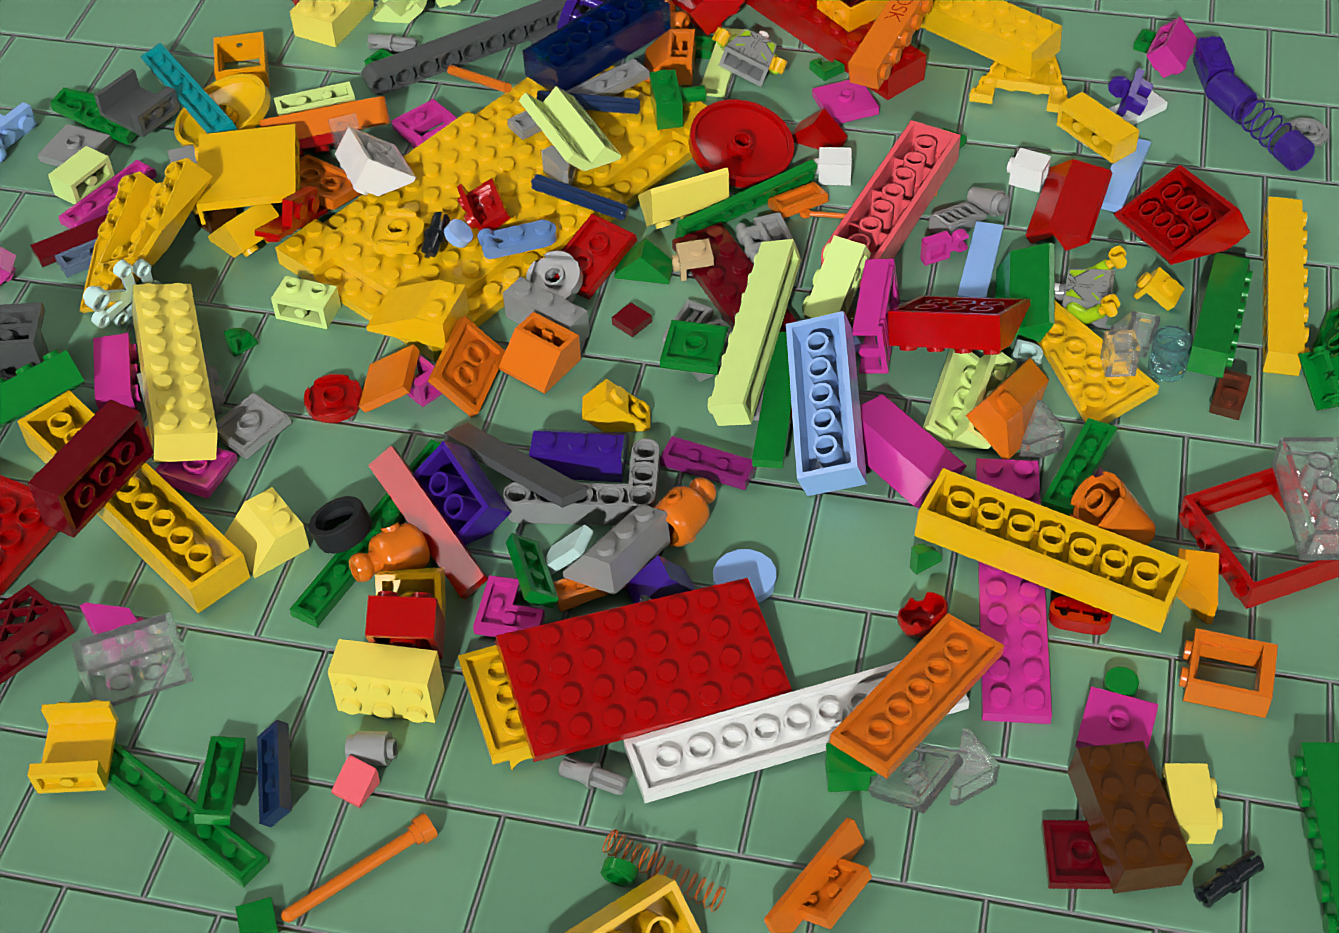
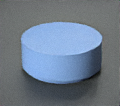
(458, 233)

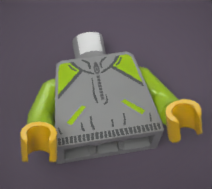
(749, 55)
(1089, 290)

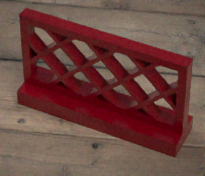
(32, 637)

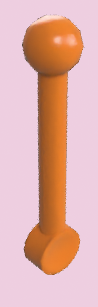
(807, 213)

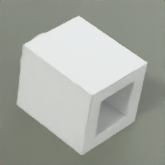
(834, 166)
(1028, 169)

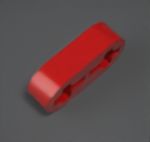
(1078, 617)

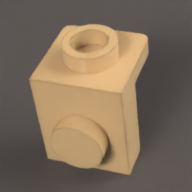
(692, 255)

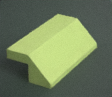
(398, 10)
(571, 130)
(960, 388)

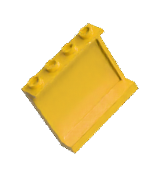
(248, 167)

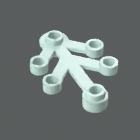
(98, 298)

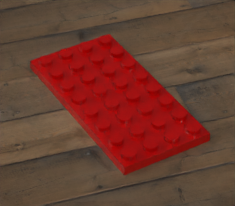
(640, 668)

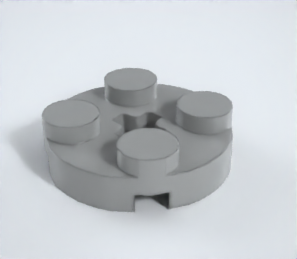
(557, 263)

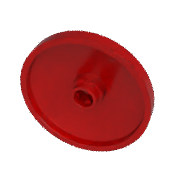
(742, 138)

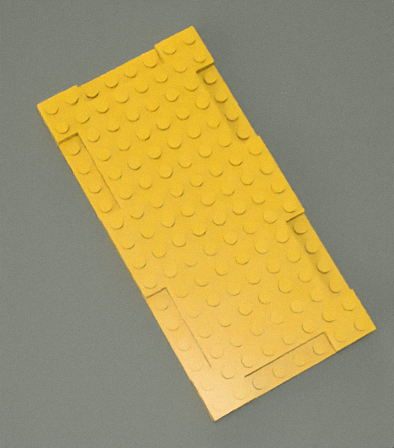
(470, 154)

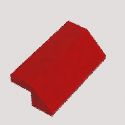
(1069, 203)

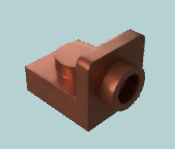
(1230, 394)

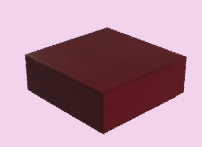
(631, 319)

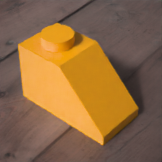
(1200, 583)

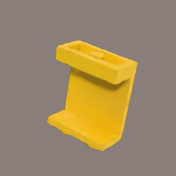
(76, 747)

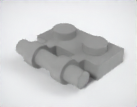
(765, 228)

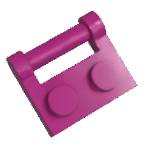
(420, 120)

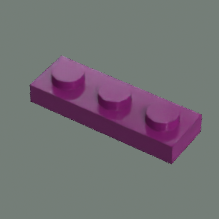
(707, 463)

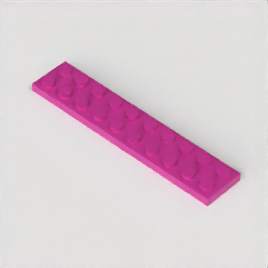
(1015, 616)

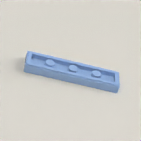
(1124, 177)
(980, 260)

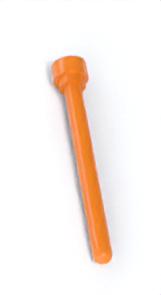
(419, 831)

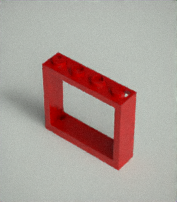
(1230, 494)

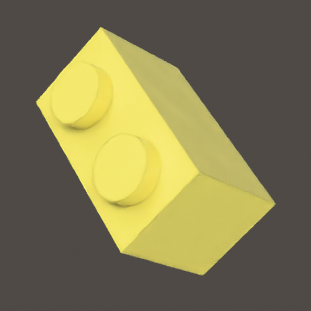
(1192, 800)

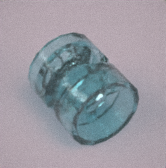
(1170, 353)

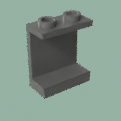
(134, 106)

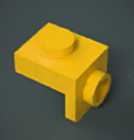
(1160, 287)

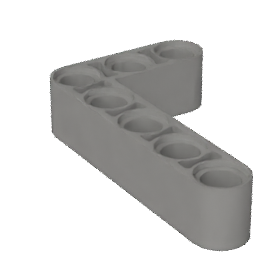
(603, 502)

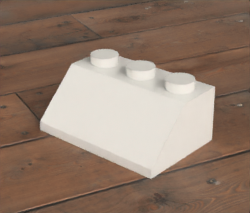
(372, 163)

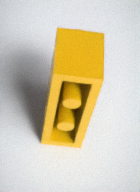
(1097, 127)

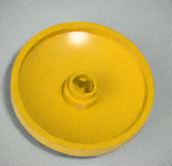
(240, 97)

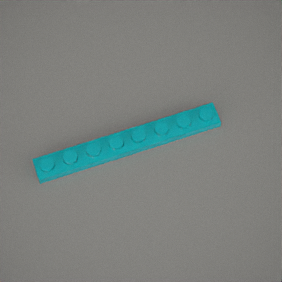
(188, 91)

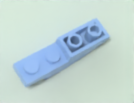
(15, 126)

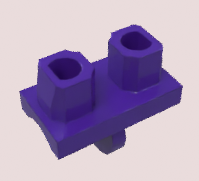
(1133, 93)

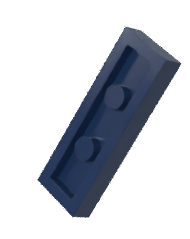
(274, 773)

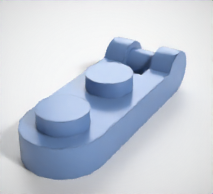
(517, 238)

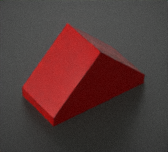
(819, 131)

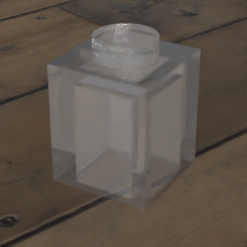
(1120, 353)

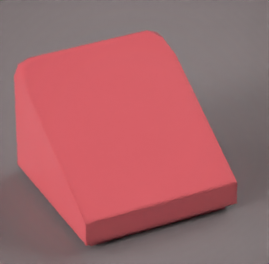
(356, 781)

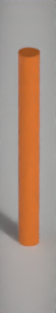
(479, 79)

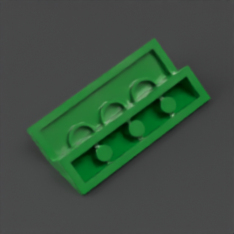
(1030, 275)

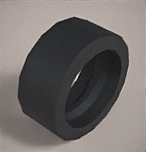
(347, 535)

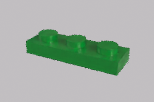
(531, 571)
(220, 780)

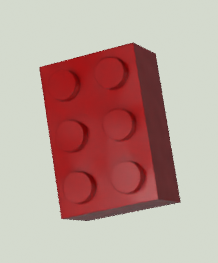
(405, 621)

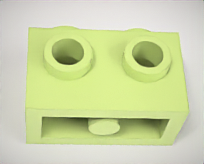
(81, 174)
(306, 302)

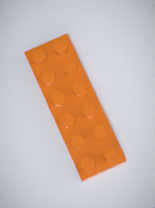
(916, 695)

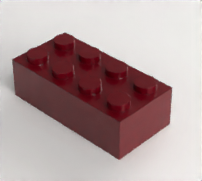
(91, 468)

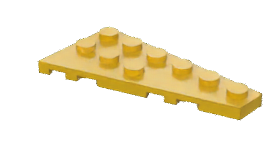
(1076, 360)

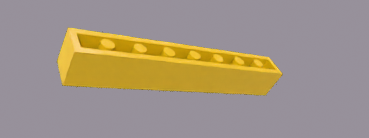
(1283, 286)

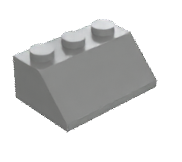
(622, 550)

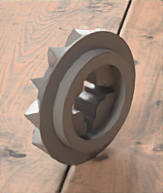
(1317, 131)

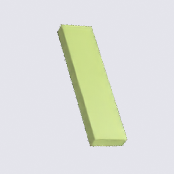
(717, 78)

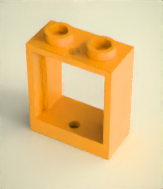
(851, 17)
(252, 48)

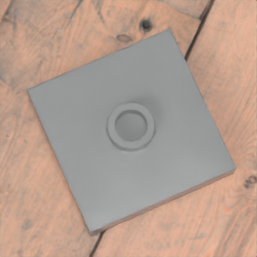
(69, 142)
(251, 425)

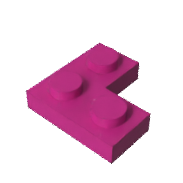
(499, 610)

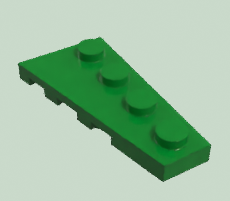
(83, 109)

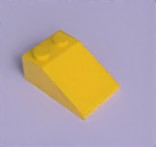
(421, 312)

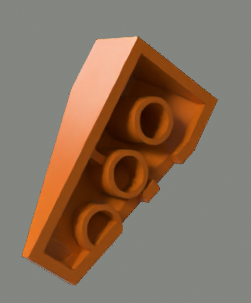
(1008, 409)

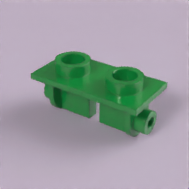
(1319, 377)

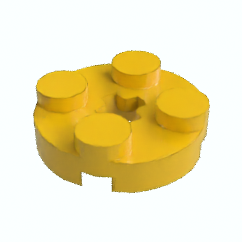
(387, 240)

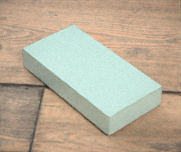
(568, 549)

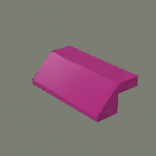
(903, 450)

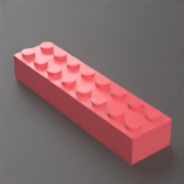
(900, 190)

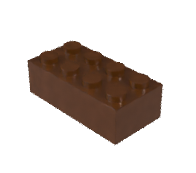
(1129, 817)

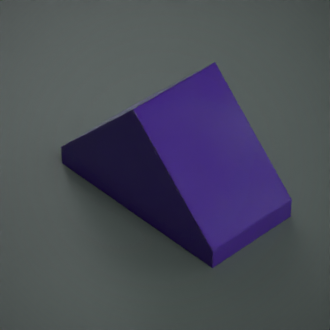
(658, 580)

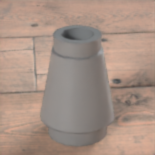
(989, 200)

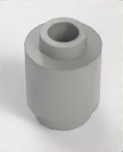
(372, 747)

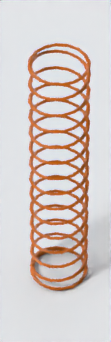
(657, 870)

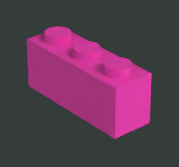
(116, 370)

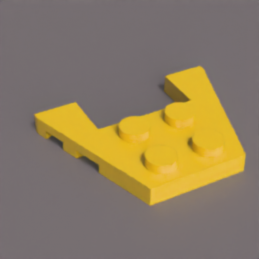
(1045, 81)

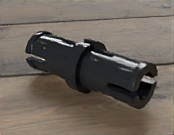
(1229, 878)

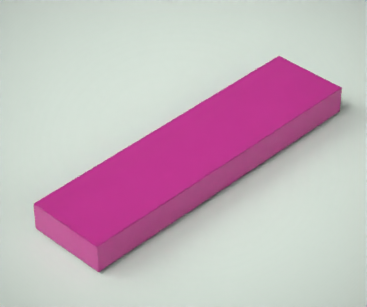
(97, 202)

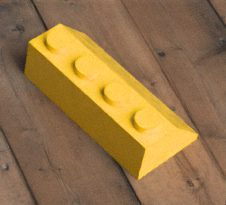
(648, 908)

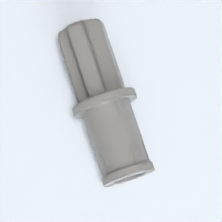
(390, 42)
(592, 775)

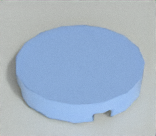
(750, 565)

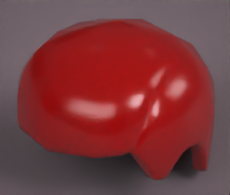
(921, 616)

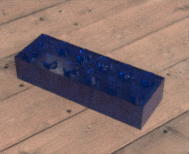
(595, 42)

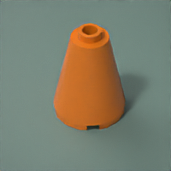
(1112, 506)

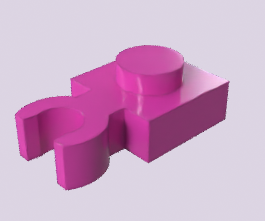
(938, 246)

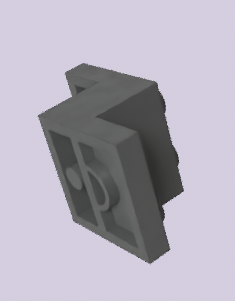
(21, 337)

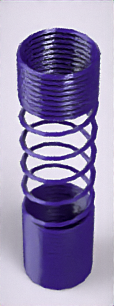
(1238, 102)

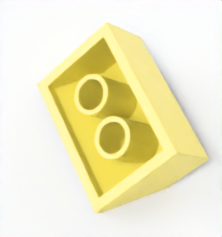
(683, 198)

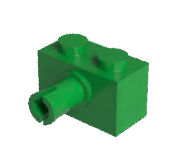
(668, 98)

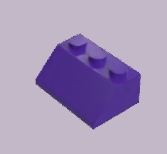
(582, 453)
(462, 492)

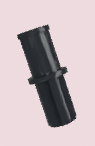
(434, 235)

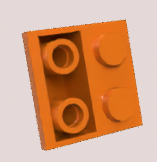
(673, 51)
(540, 352)

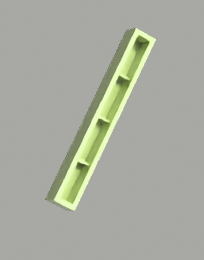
(754, 333)

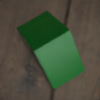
(645, 264)

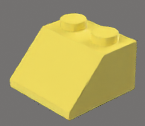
(267, 532)

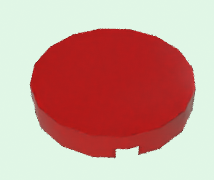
(333, 398)

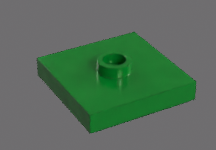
(694, 347)

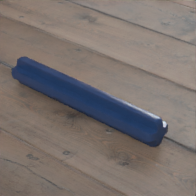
(601, 103)
(580, 197)

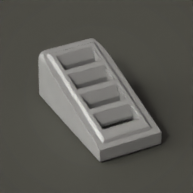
(940, 220)

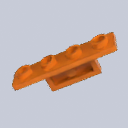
(824, 886)

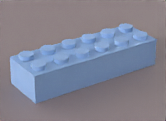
(825, 404)

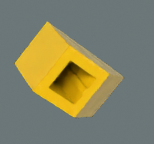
(615, 409)

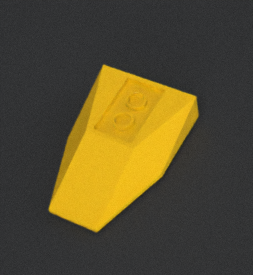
(143, 221)

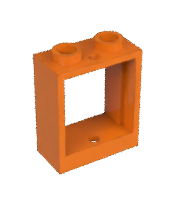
(1232, 650)

